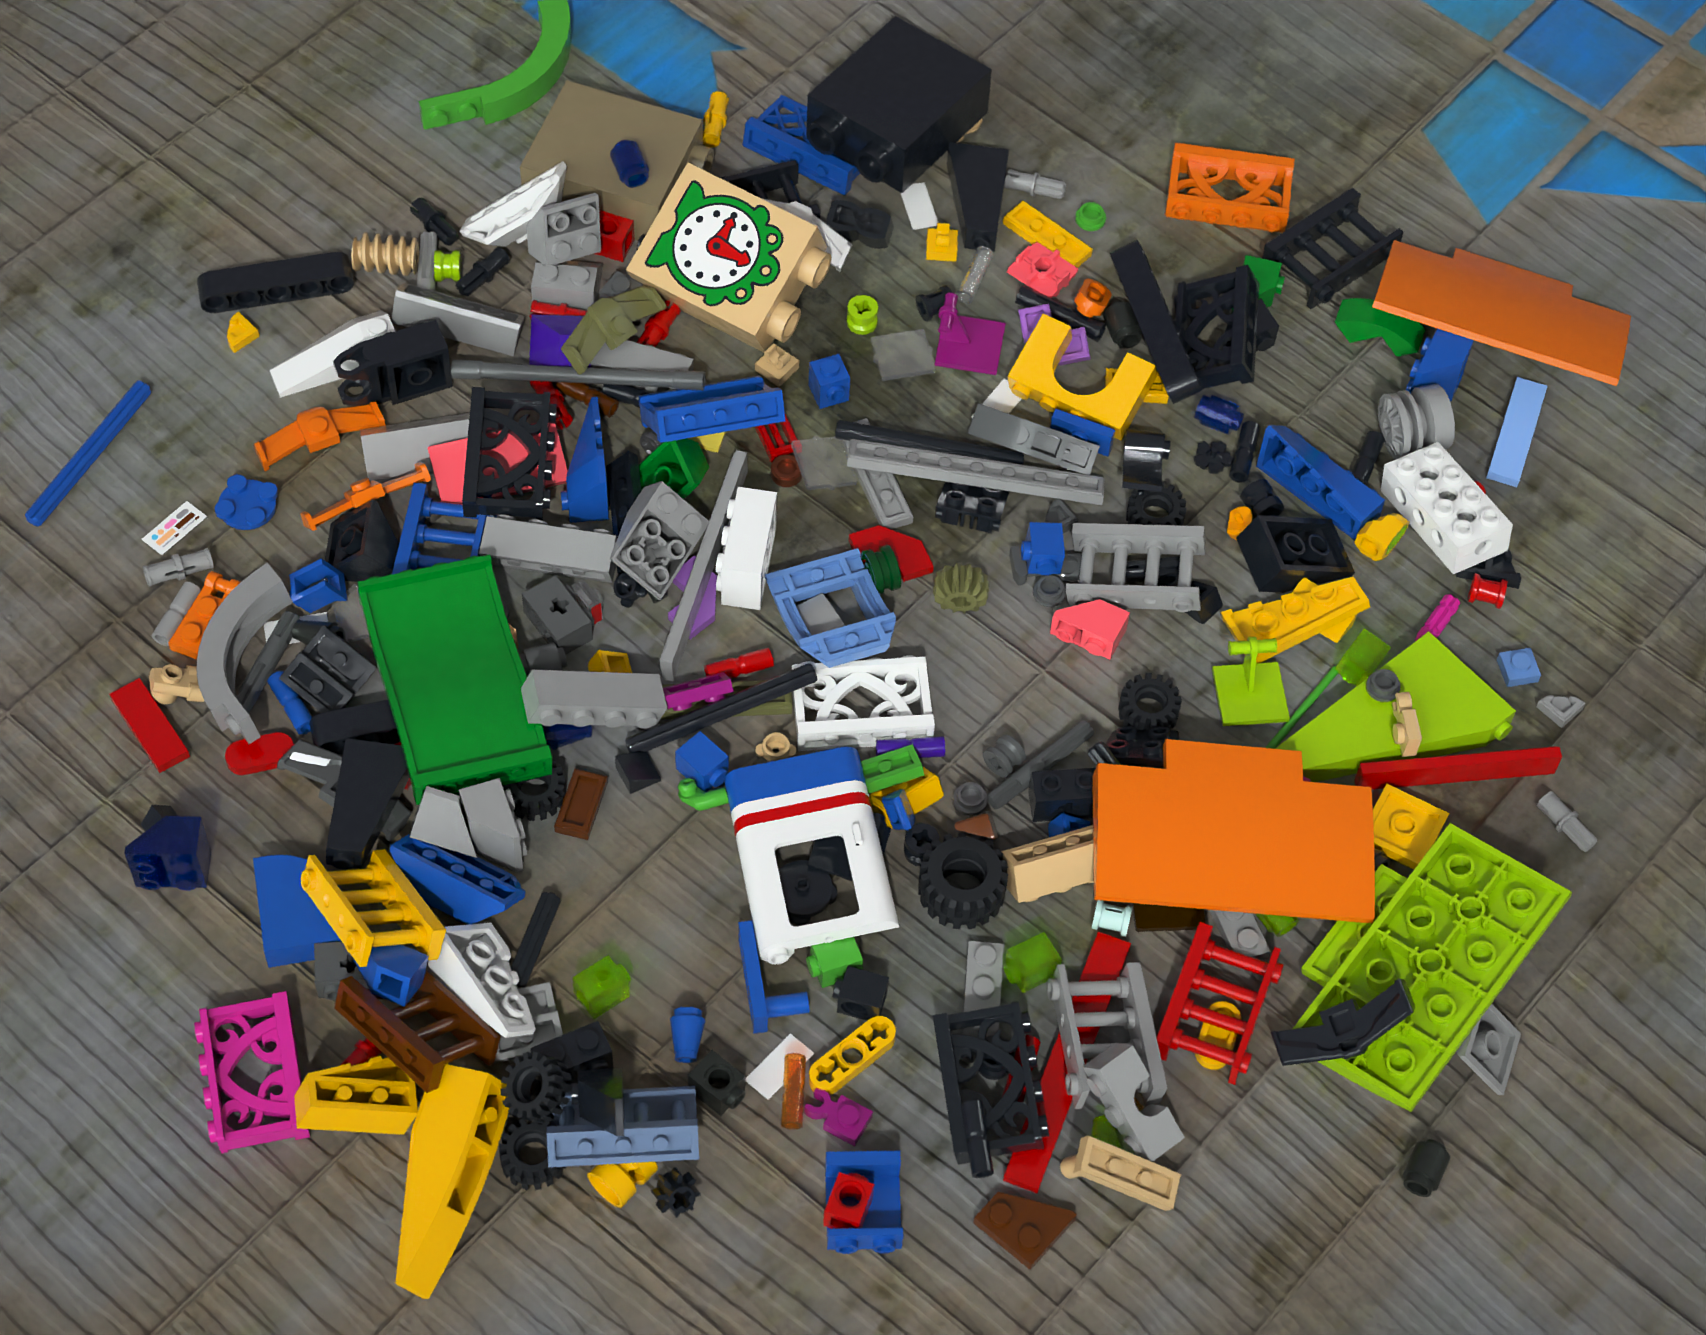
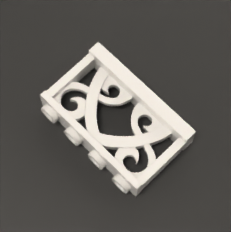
(877, 676)

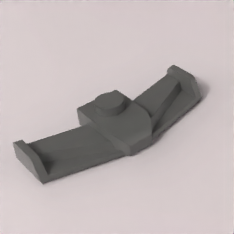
(325, 768)

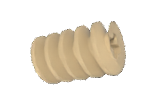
(385, 255)

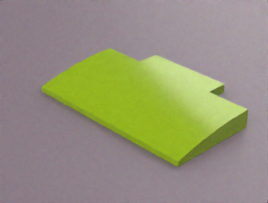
(1454, 939)

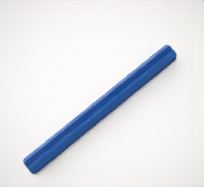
(87, 453)

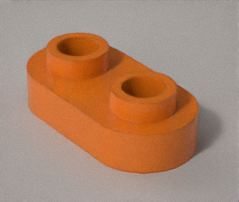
(1092, 298)

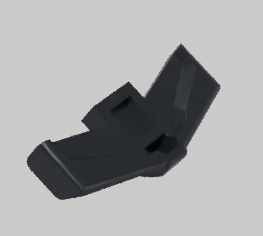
(1346, 1028)

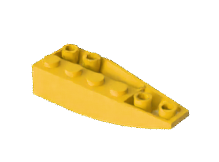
(446, 1171)

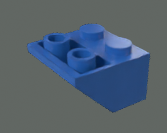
(1442, 362)

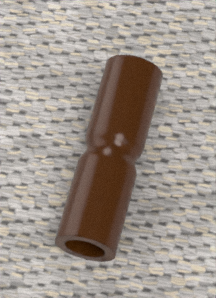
(583, 393)

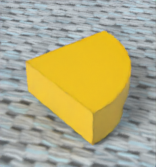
(240, 332)

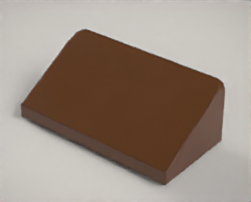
(979, 825)

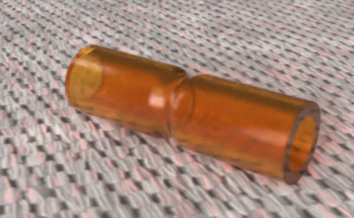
(793, 1091)

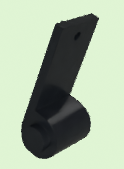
(1143, 460)

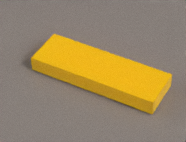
(1036, 227)

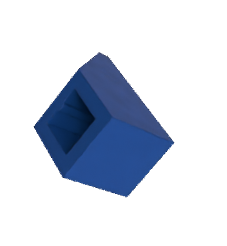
(394, 972)

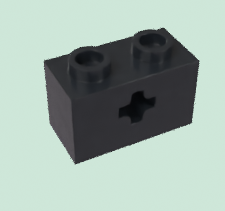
(1061, 792)

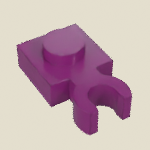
(842, 1119)

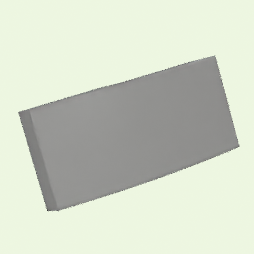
(819, 615)

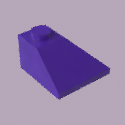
(548, 337)

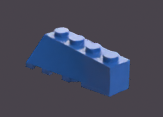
(1318, 480)

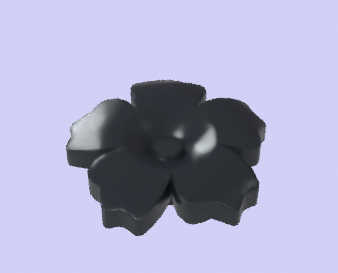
(1213, 457)

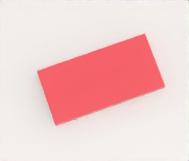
(450, 458)

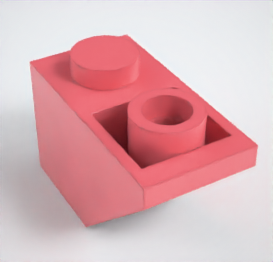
(1092, 626)

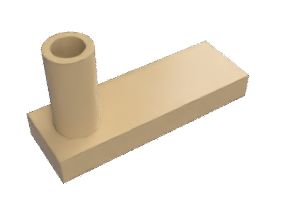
(1123, 1172)

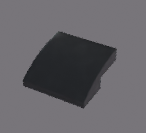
(328, 672)

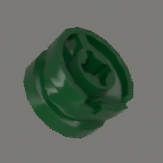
(883, 568)

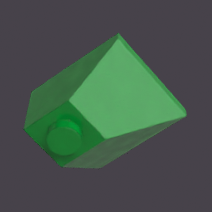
(677, 464)

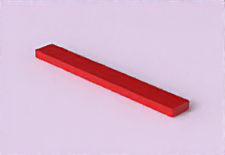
(1104, 963)

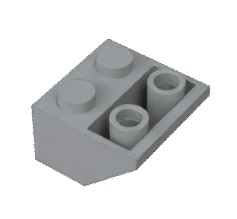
(565, 230)
(493, 824)

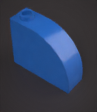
(287, 912)

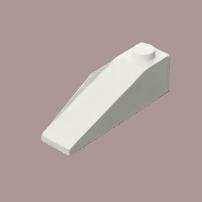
(314, 363)
(478, 973)

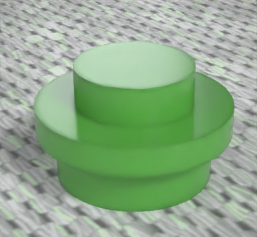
(1090, 217)

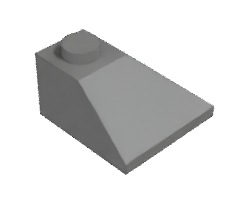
(1491, 1049)

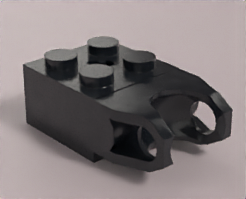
(397, 366)

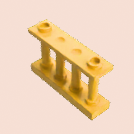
(388, 887)

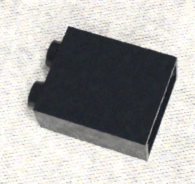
(897, 104)

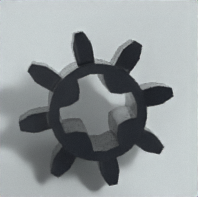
(675, 1192)

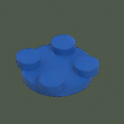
(246, 503)

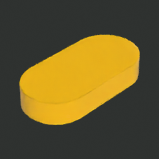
(1218, 1035)

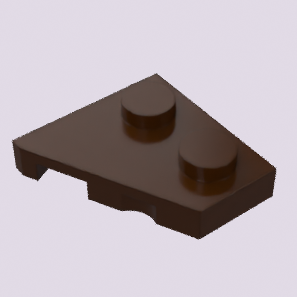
(1023, 1225)

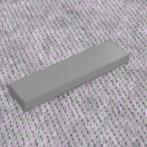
(883, 494)

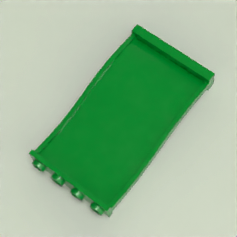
(452, 676)

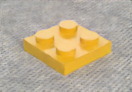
(1405, 826)

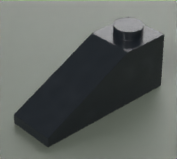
(601, 1098)

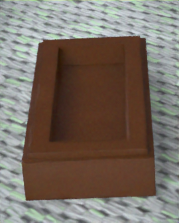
(581, 804)

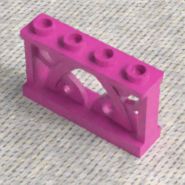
(275, 1029)

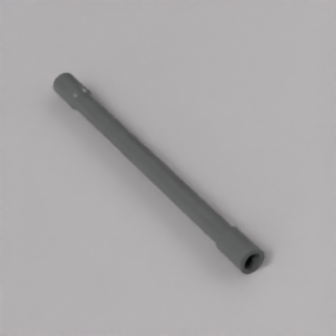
(675, 379)

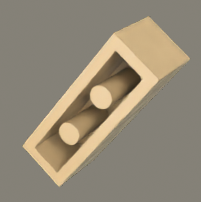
(1050, 865)

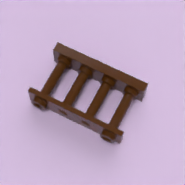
(409, 1047)

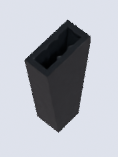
(977, 188)
(366, 793)

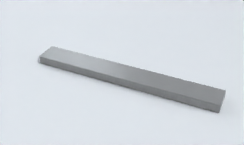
(976, 472)
(702, 569)

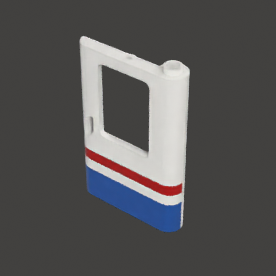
(799, 803)

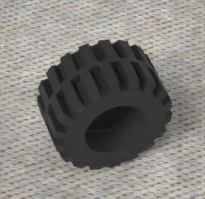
(964, 856)

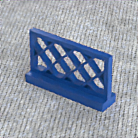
(782, 146)

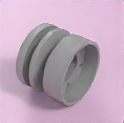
(1416, 419)

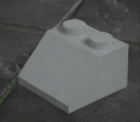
(567, 283)

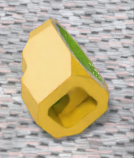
(1381, 535)

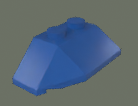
(455, 881)

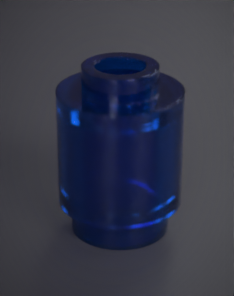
(630, 163)
(1219, 414)

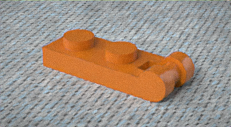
(191, 629)

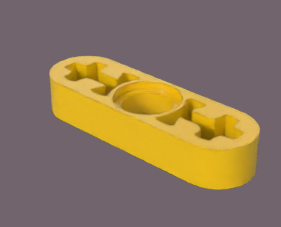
(865, 1032)

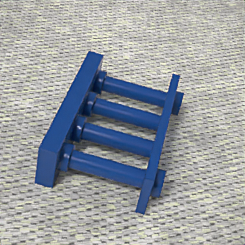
(416, 531)

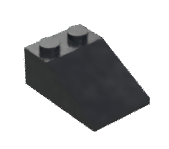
(1293, 548)

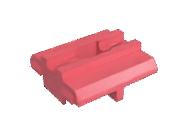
(1054, 270)

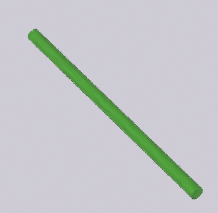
(1302, 709)

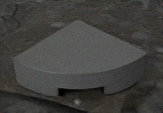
(1060, 513)

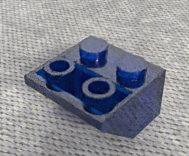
(171, 854)

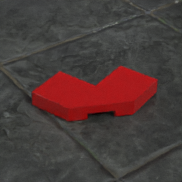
(909, 552)

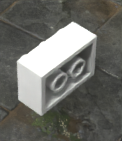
(746, 548)

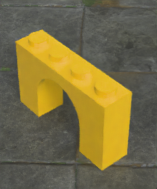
(1035, 379)

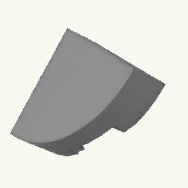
(1560, 708)

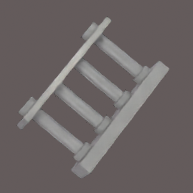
(1138, 539)
(1134, 1017)

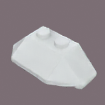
(508, 217)

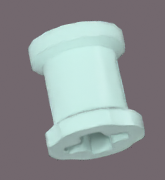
(1112, 917)

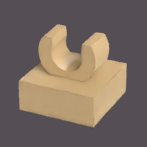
(776, 365)

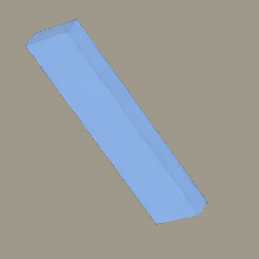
(1516, 432)

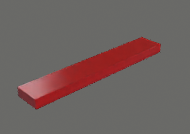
(1459, 768)

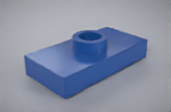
(1084, 430)

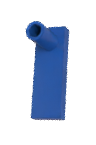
(760, 1006)

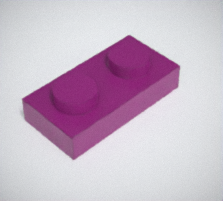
(709, 688)

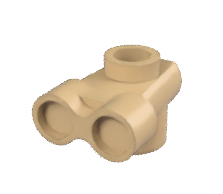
(172, 681)

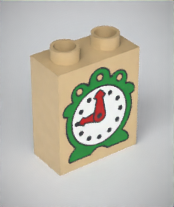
(730, 258)

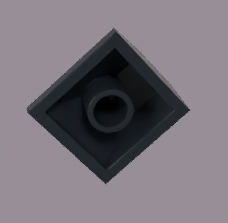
(362, 543)

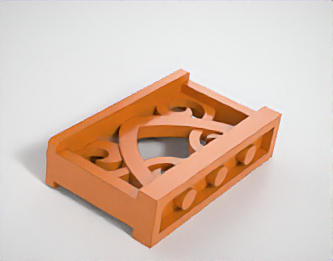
(1245, 167)

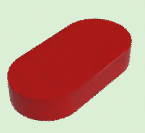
(259, 755)

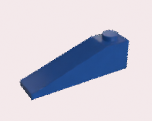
(586, 476)

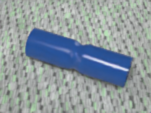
(293, 706)

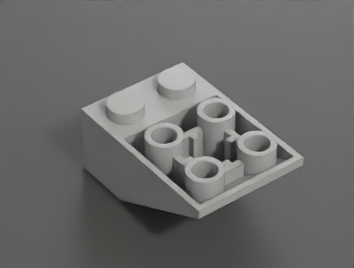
(657, 537)

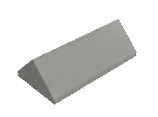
(458, 318)
(396, 448)

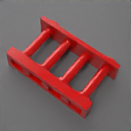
(1195, 978)

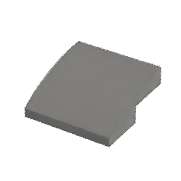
(545, 1018)

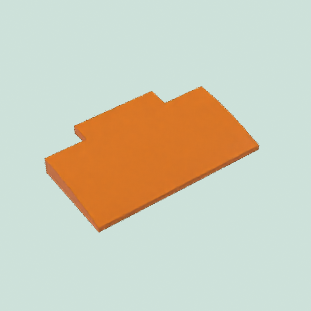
(1504, 309)
(1233, 835)

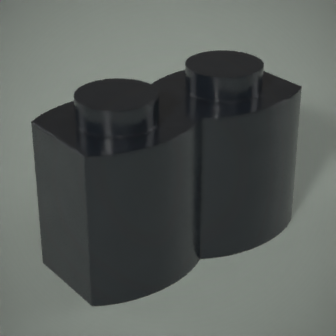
(867, 225)

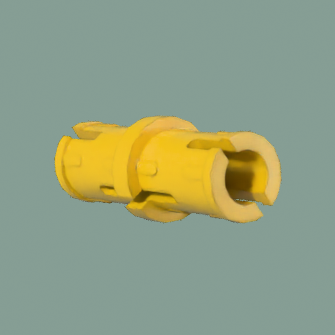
(715, 119)

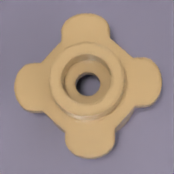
(775, 741)

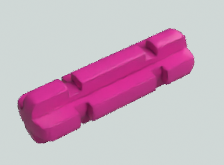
(1440, 616)

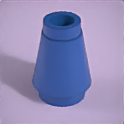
(687, 1032)

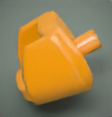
(1238, 520)

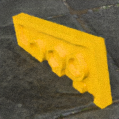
(1297, 616)

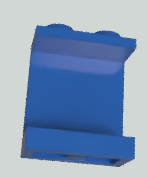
(883, 1221)

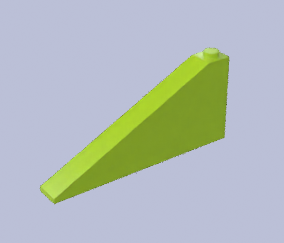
(1451, 707)

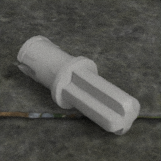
(1035, 184)
(1566, 821)

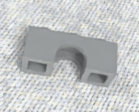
(1114, 1079)

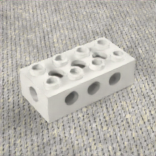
(1446, 507)

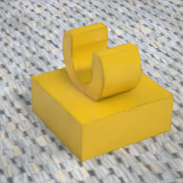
(942, 243)

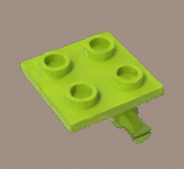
(1250, 690)

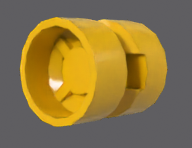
(618, 1181)

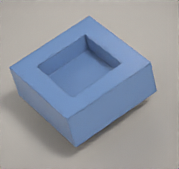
(1518, 667)

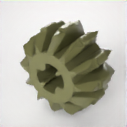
(961, 588)

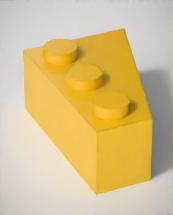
(357, 1098)

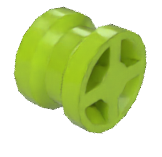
(447, 266)
(865, 322)

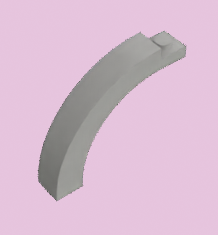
(225, 639)

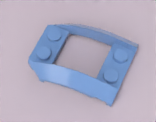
(826, 576)

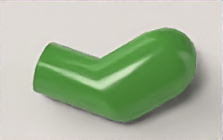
(699, 799)

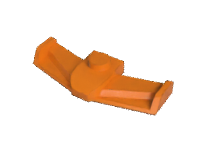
(317, 430)
(364, 491)

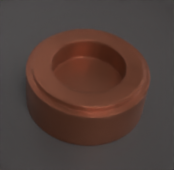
(785, 471)

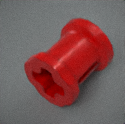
(1487, 591)

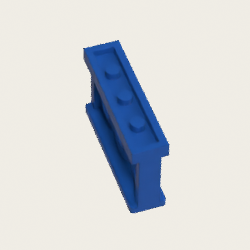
(715, 410)

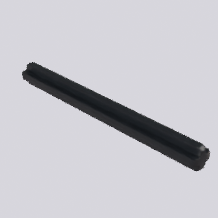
(849, 430)
(721, 709)

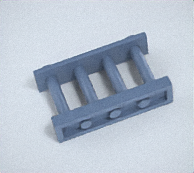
(657, 1128)

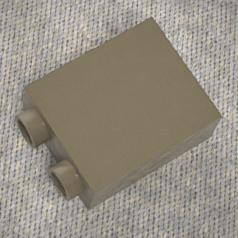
(587, 127)

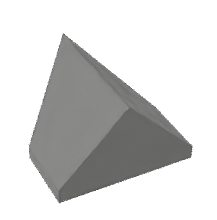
(441, 822)

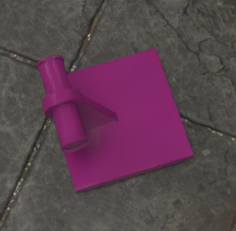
(968, 341)

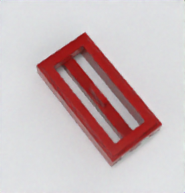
(767, 443)

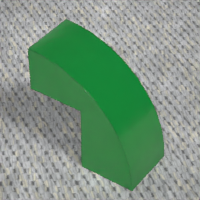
(1361, 322)

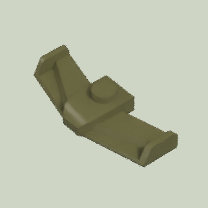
(610, 323)

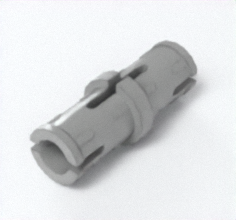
(178, 567)

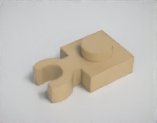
(1407, 729)

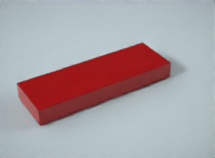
(149, 725)

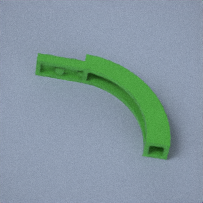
(519, 88)

